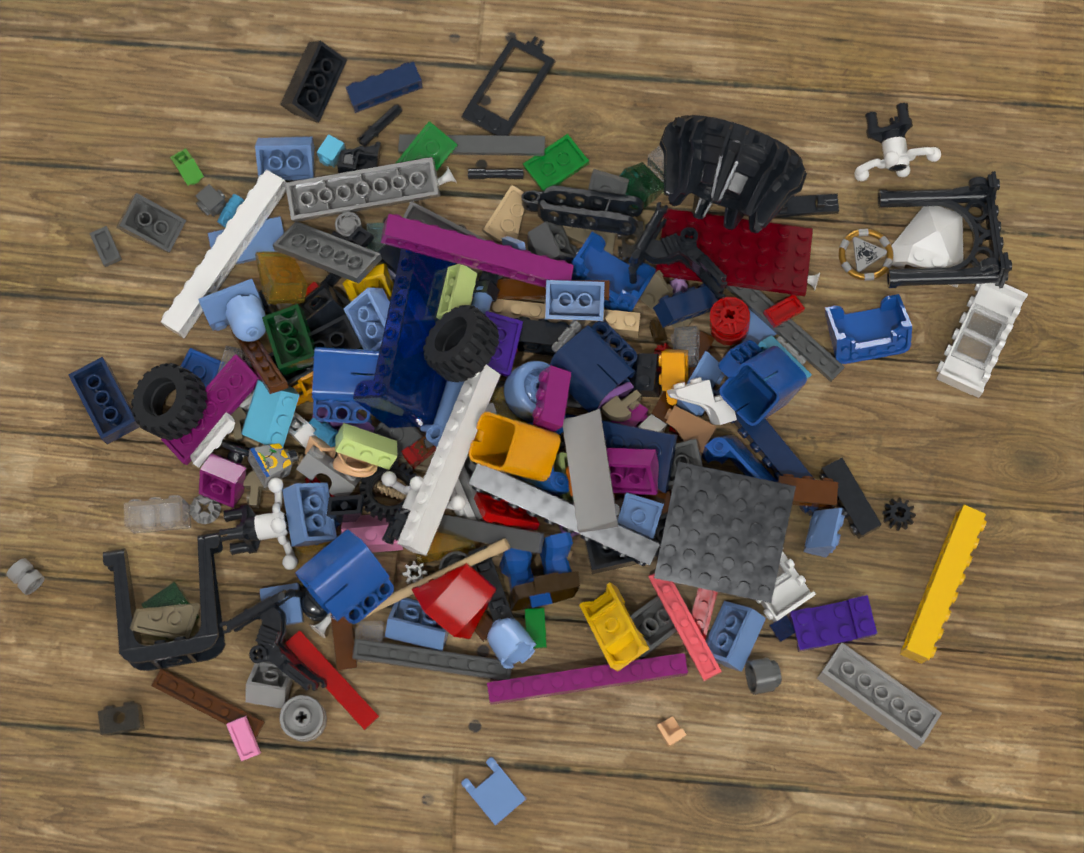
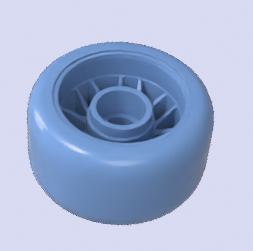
(522, 387)

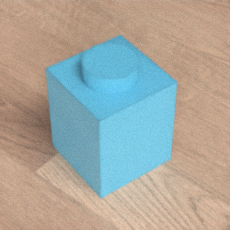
(330, 151)

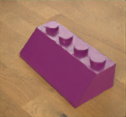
(633, 470)

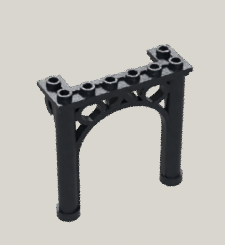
(979, 194)

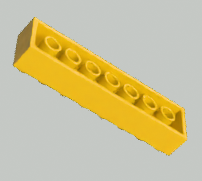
(943, 584)

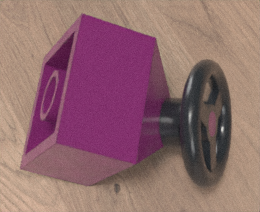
(224, 477)

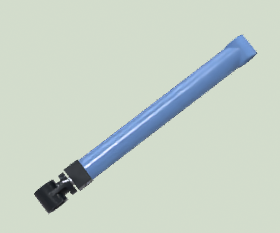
(484, 294)

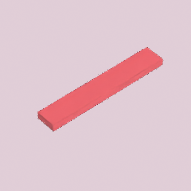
(686, 628)

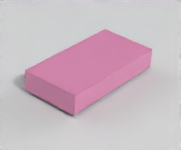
(243, 738)

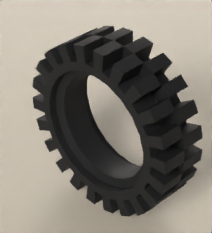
(368, 483)

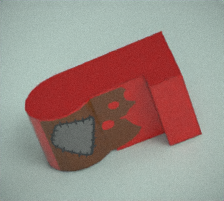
(418, 452)

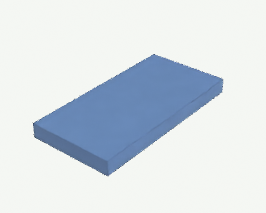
(262, 242)

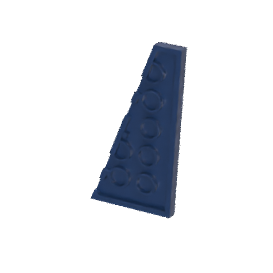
(633, 437)

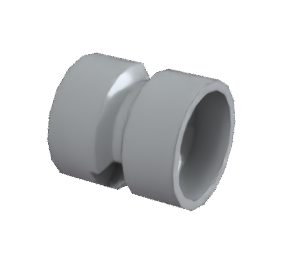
(25, 576)

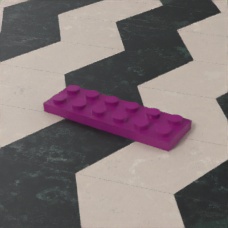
(223, 395)

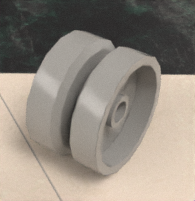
(293, 712)

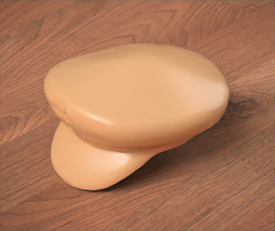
(353, 466)

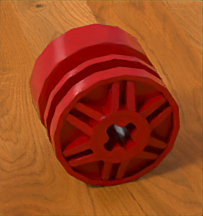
(728, 330)

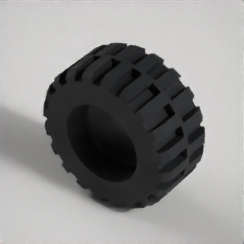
(461, 343)
(185, 410)

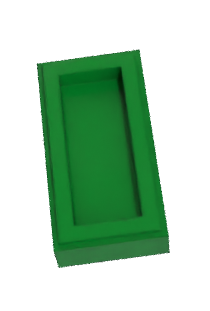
(536, 626)

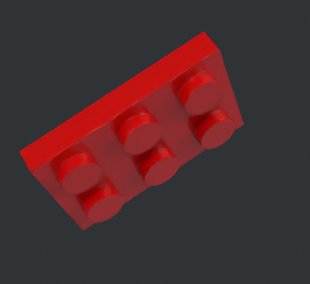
(501, 512)

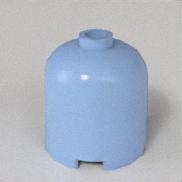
(245, 317)
(510, 642)

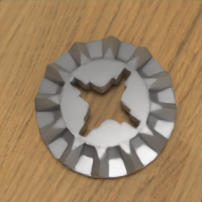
(204, 518)

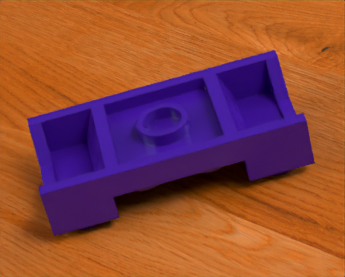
(833, 623)

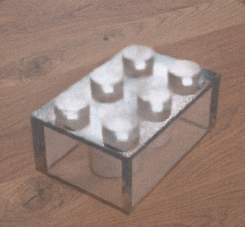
(157, 514)

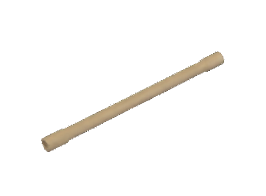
(492, 550)

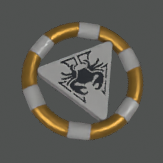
(866, 254)

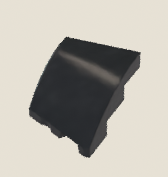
(359, 158)

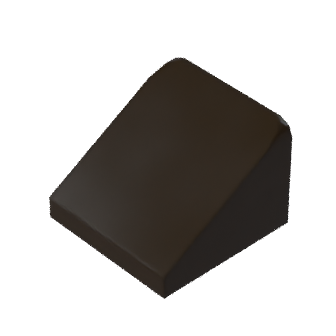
(657, 331)

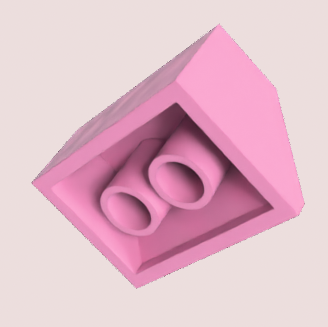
(371, 531)

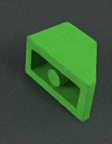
(187, 167)

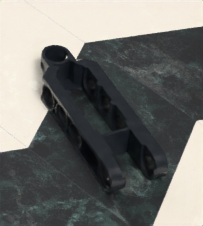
(608, 215)

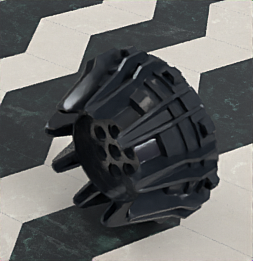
(729, 168)

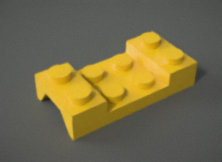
(614, 628)

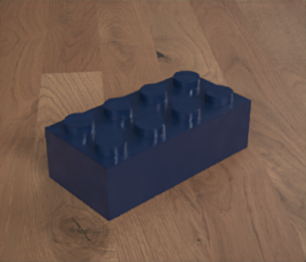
(104, 400)

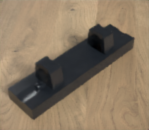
(807, 206)
(499, 609)

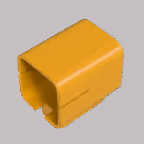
(514, 447)

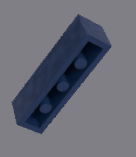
(384, 87)
(684, 305)

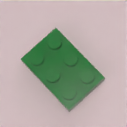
(428, 144)
(560, 162)

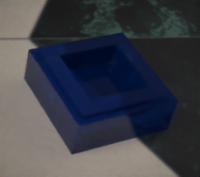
(782, 628)

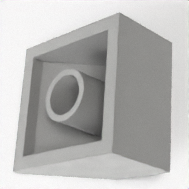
(268, 686)

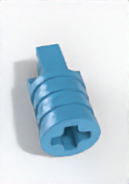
(230, 209)
(324, 431)

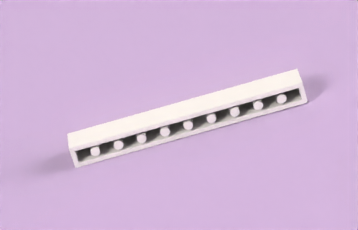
(224, 253)
(447, 462)

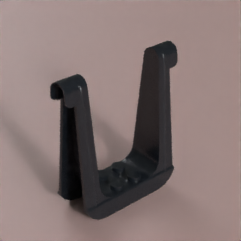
(202, 647)

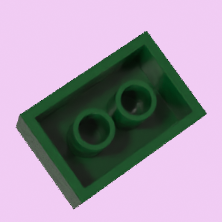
(290, 339)

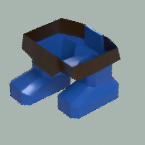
(554, 586)

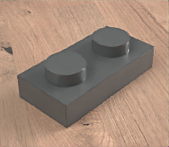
(105, 246)

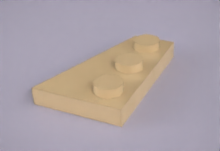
(507, 216)

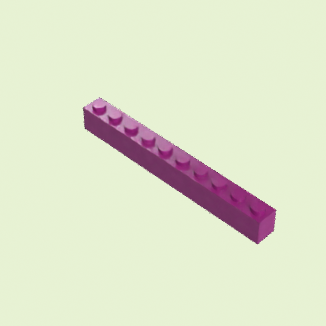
(473, 252)
(586, 679)

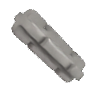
(567, 335)
(791, 350)

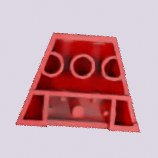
(456, 600)

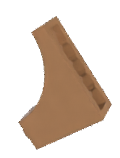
(690, 427)

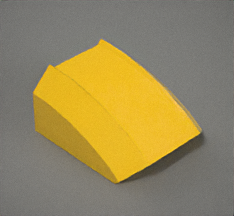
(377, 278)

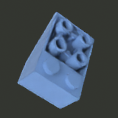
(823, 530)

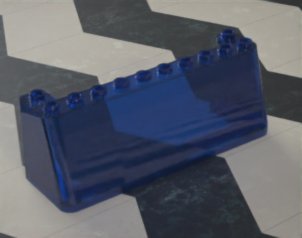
(404, 385)

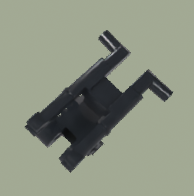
(673, 250)
(271, 638)

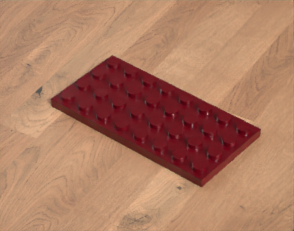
(764, 261)

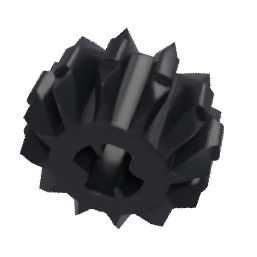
(902, 521)

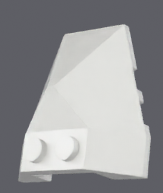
(931, 240)

